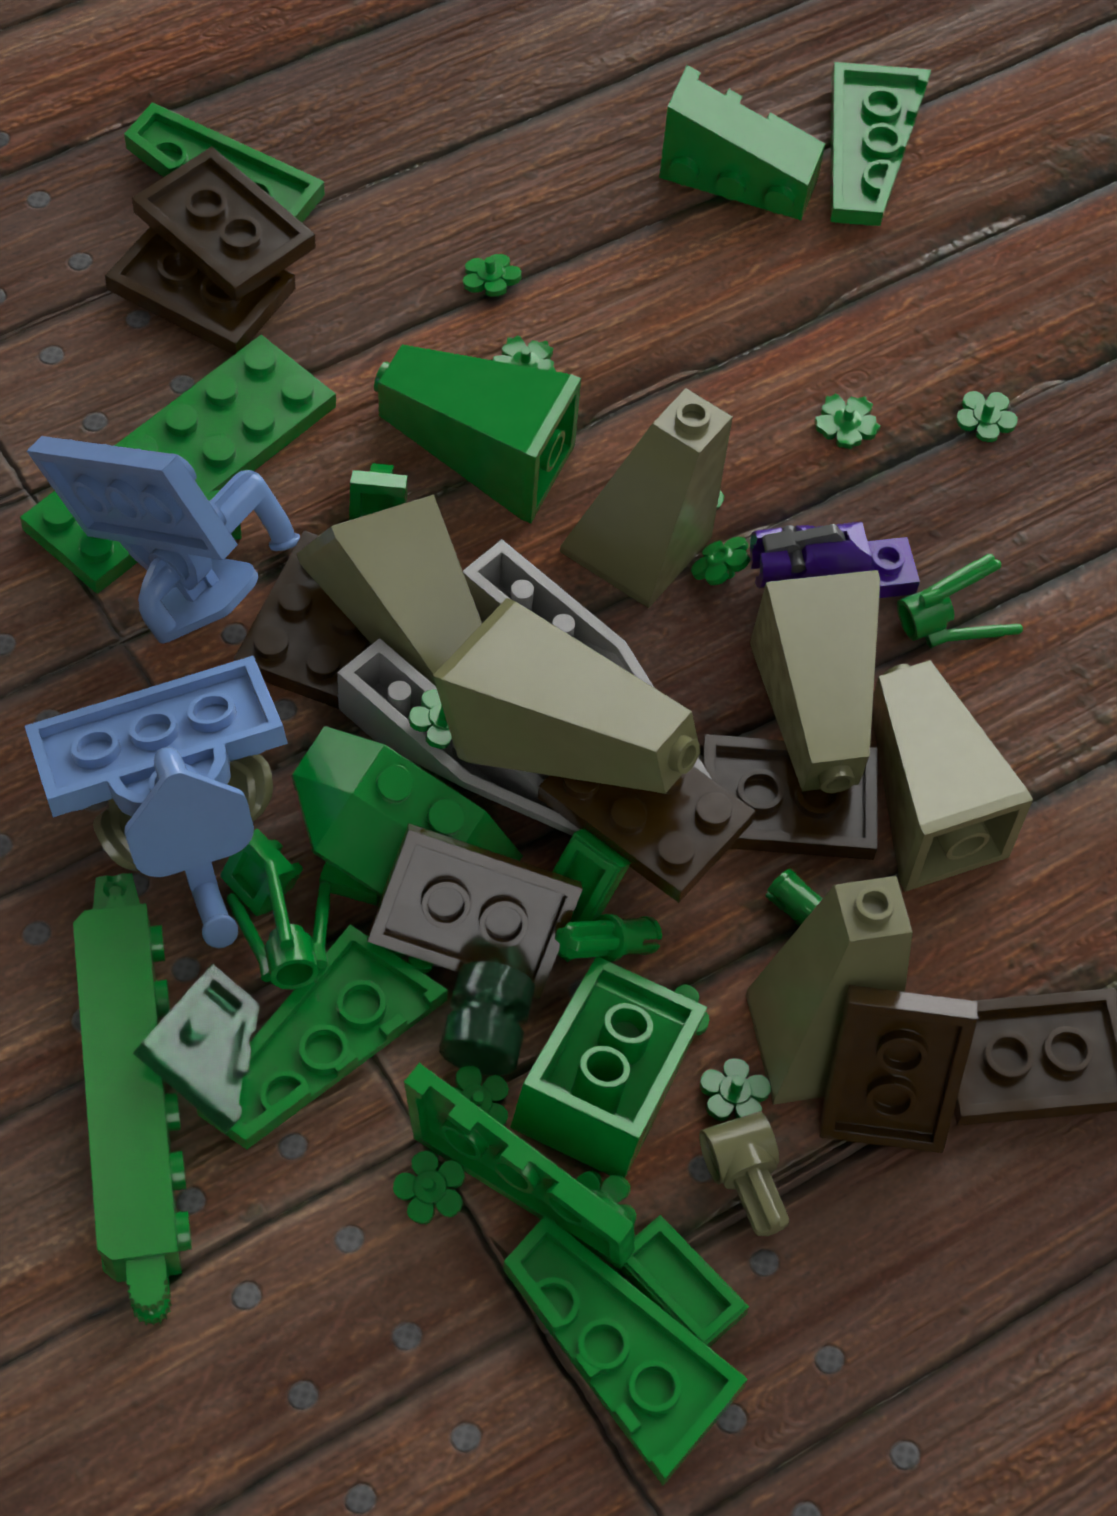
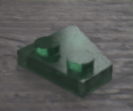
(206, 1046)

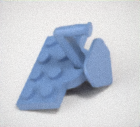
(165, 525)
(169, 769)

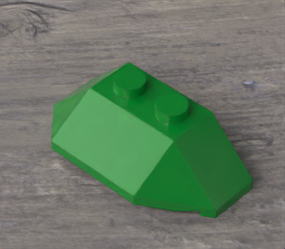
(364, 795)

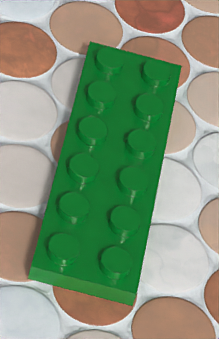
(219, 426)

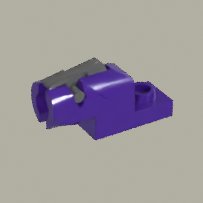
(832, 550)

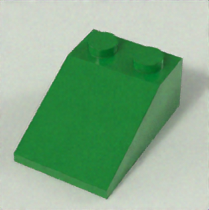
(607, 1068)

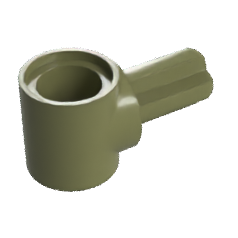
(743, 1158)

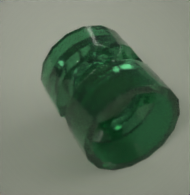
(488, 1018)

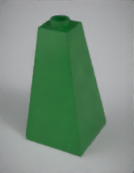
(485, 420)

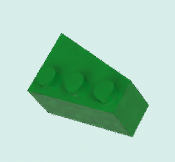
(736, 152)

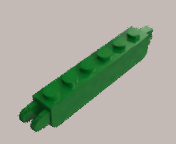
(126, 1100)

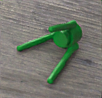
(931, 609)
(290, 955)

